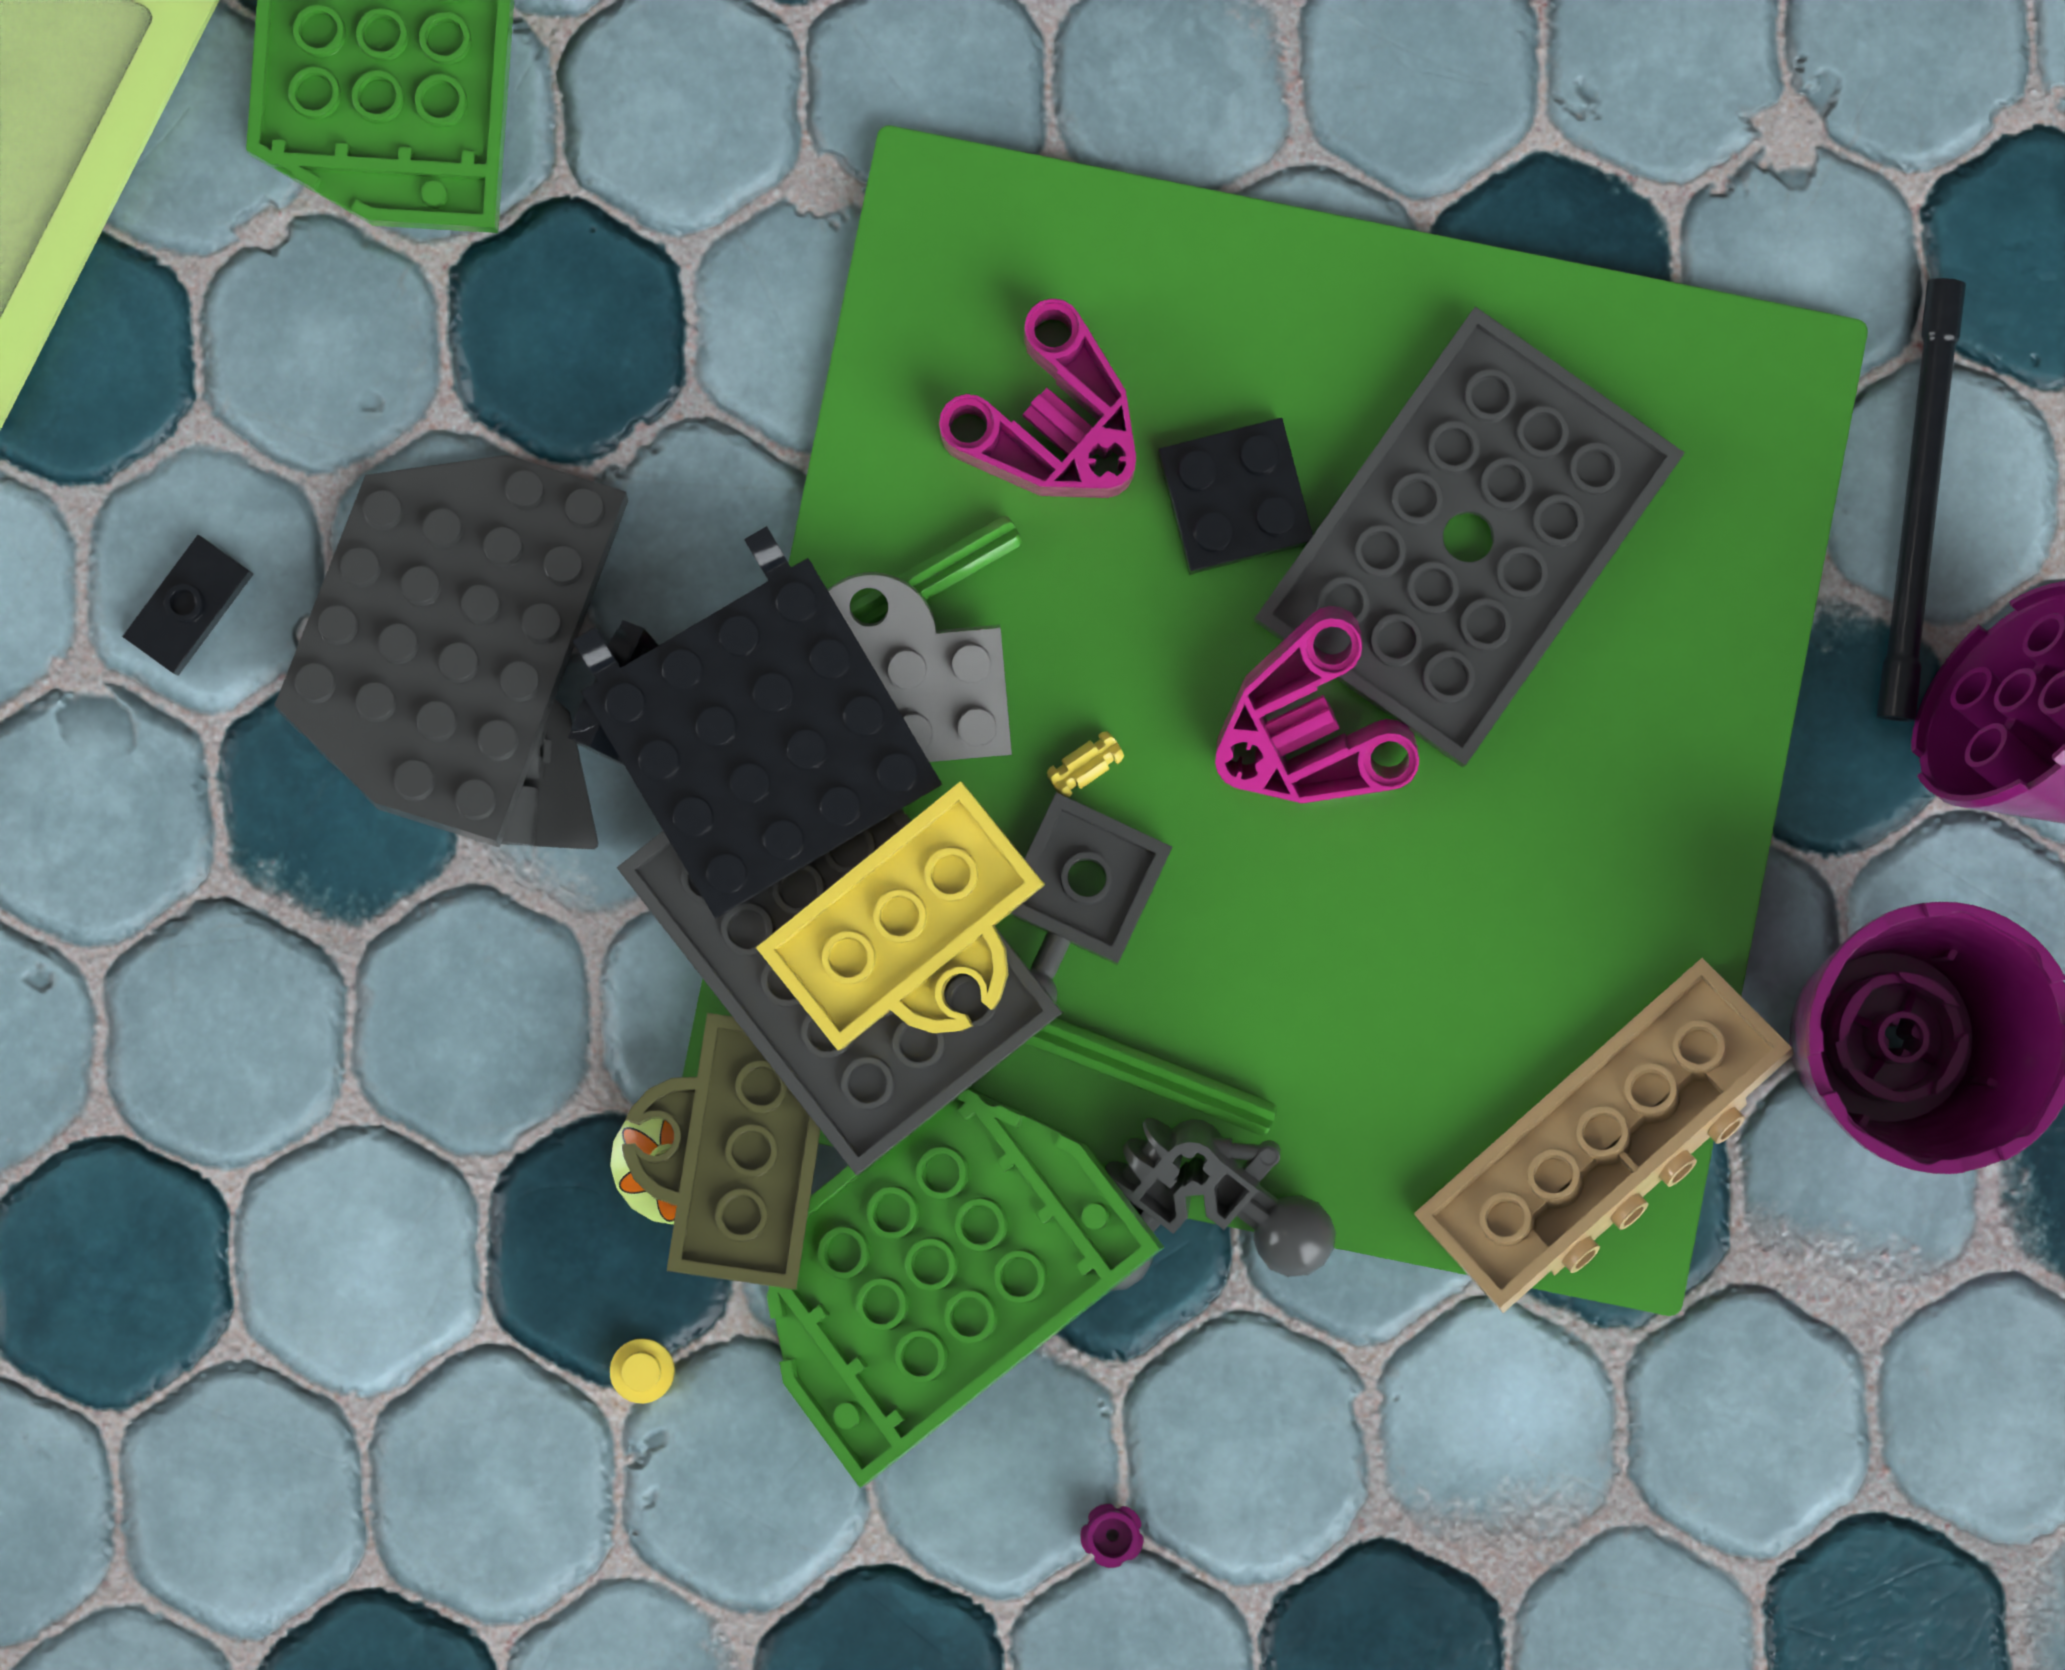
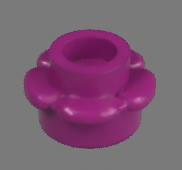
(1125, 1547)

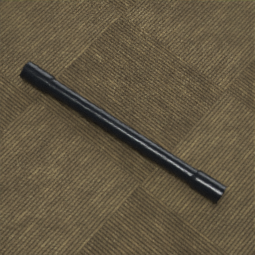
(1902, 664)

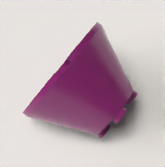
(1997, 714)

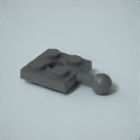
(1096, 922)

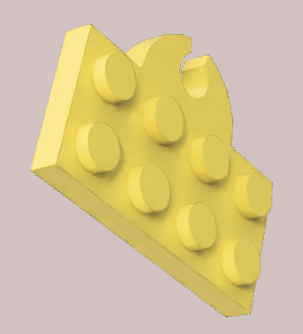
(907, 925)

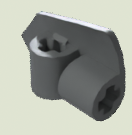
(554, 797)

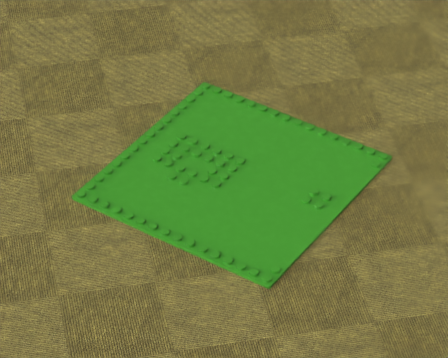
(1392, 955)

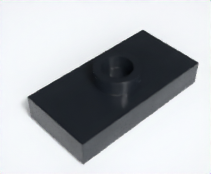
(187, 605)

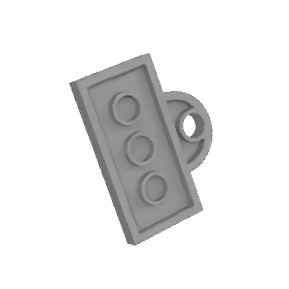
(940, 680)

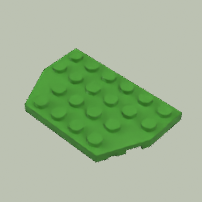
(386, 106)
(945, 1274)

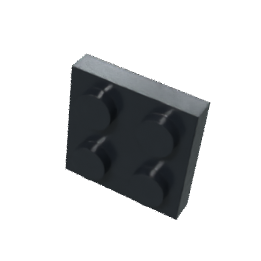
(1235, 495)

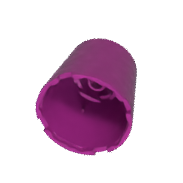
(1977, 1030)

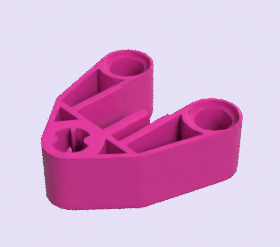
(1089, 380)
(1329, 770)

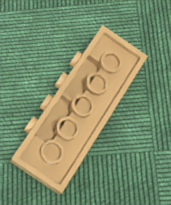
(1606, 1138)

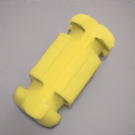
(1085, 764)

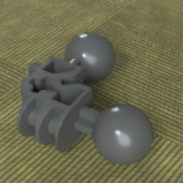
(1289, 1232)

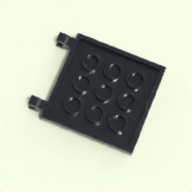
(758, 733)

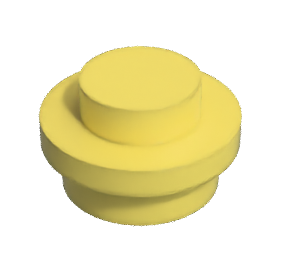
(642, 1370)

